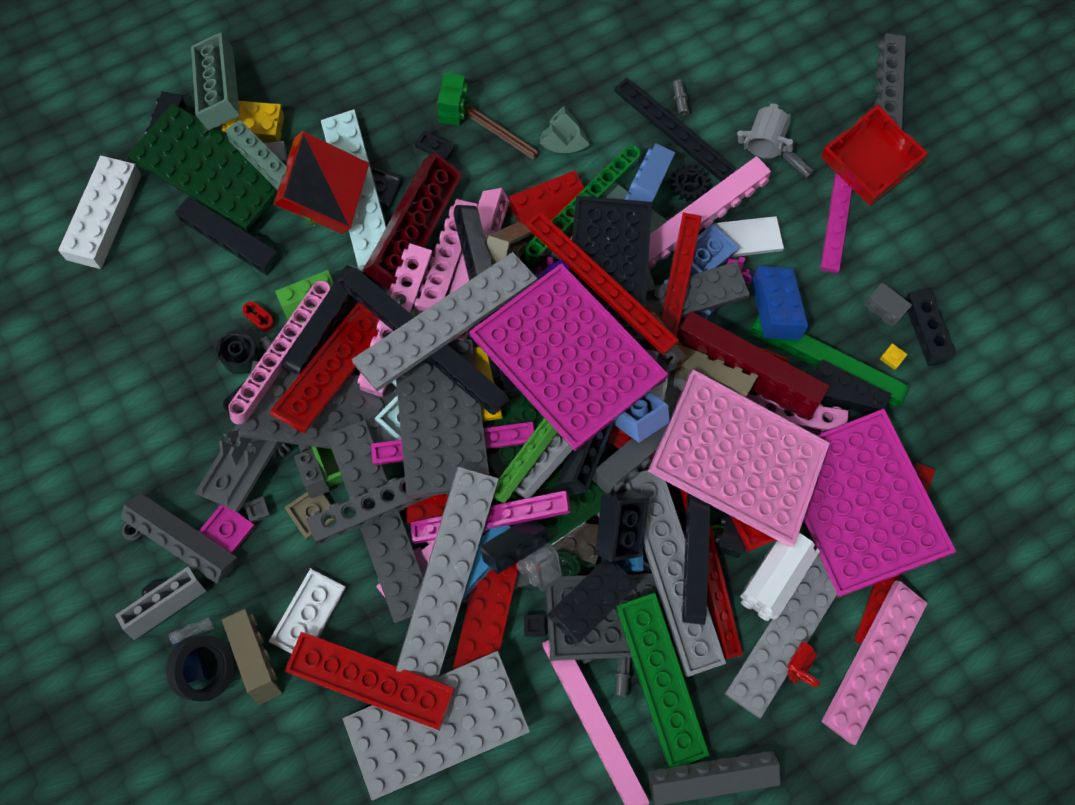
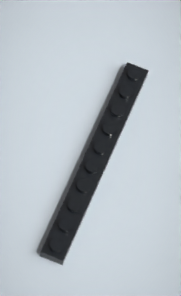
(674, 130)

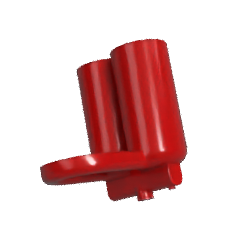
(801, 663)

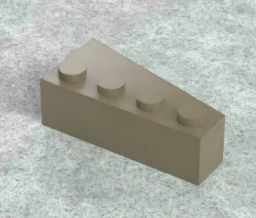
(508, 240)

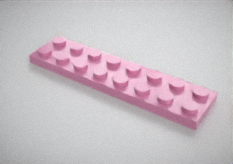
(874, 663)

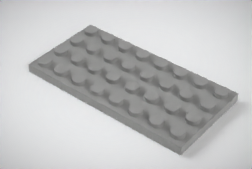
(402, 751)

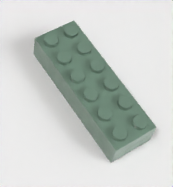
(214, 81)

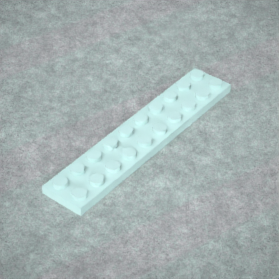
(368, 222)

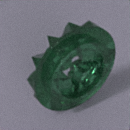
(571, 568)

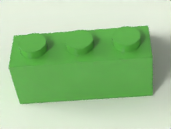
(292, 295)

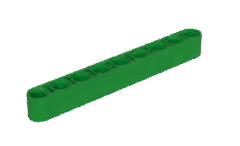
(598, 184)
(815, 351)

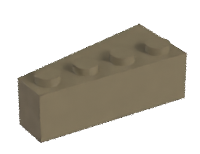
(717, 371)
(251, 657)

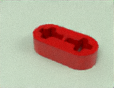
(260, 313)

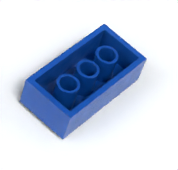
(779, 303)

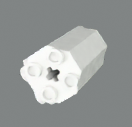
(778, 577)

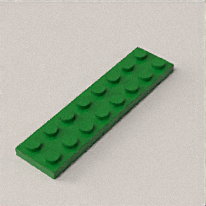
(662, 681)

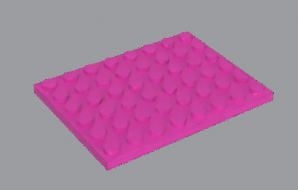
(568, 356)
(871, 508)

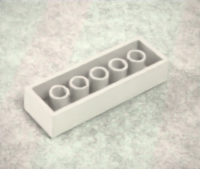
(100, 212)

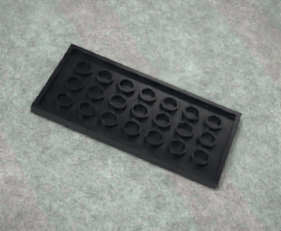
(618, 240)

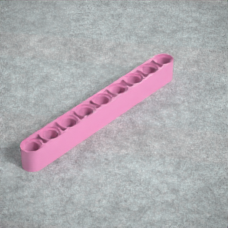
(274, 356)
(599, 731)

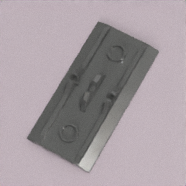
(235, 469)

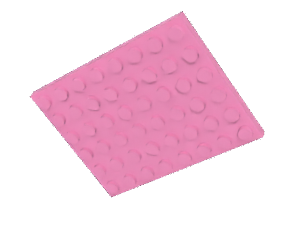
(740, 458)

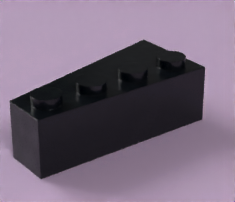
(850, 391)

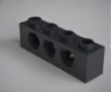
(926, 336)

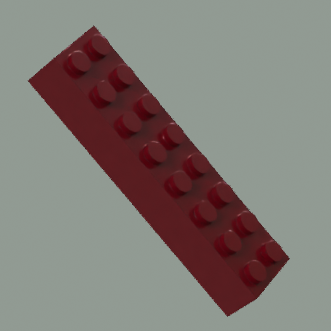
(413, 218)
(775, 380)

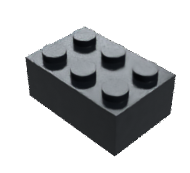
(621, 525)

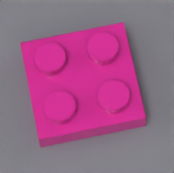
(227, 528)

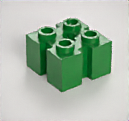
(452, 99)

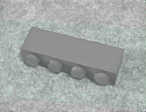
(160, 603)

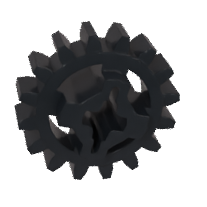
(689, 182)

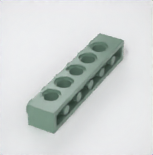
(256, 153)

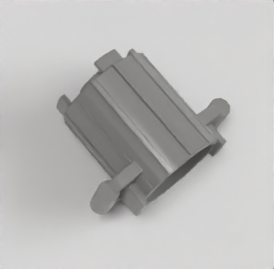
(768, 133)

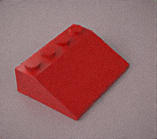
(546, 198)

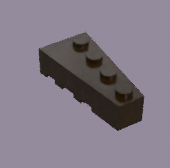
(581, 542)

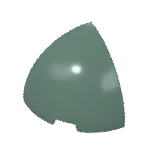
(564, 134)

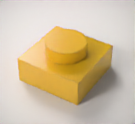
(893, 356)

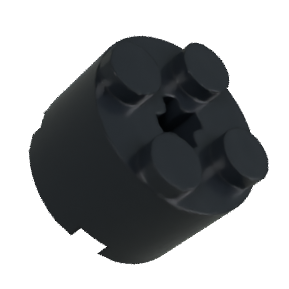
(237, 352)

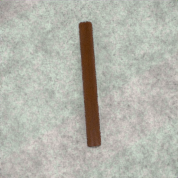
(502, 132)

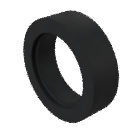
(176, 662)

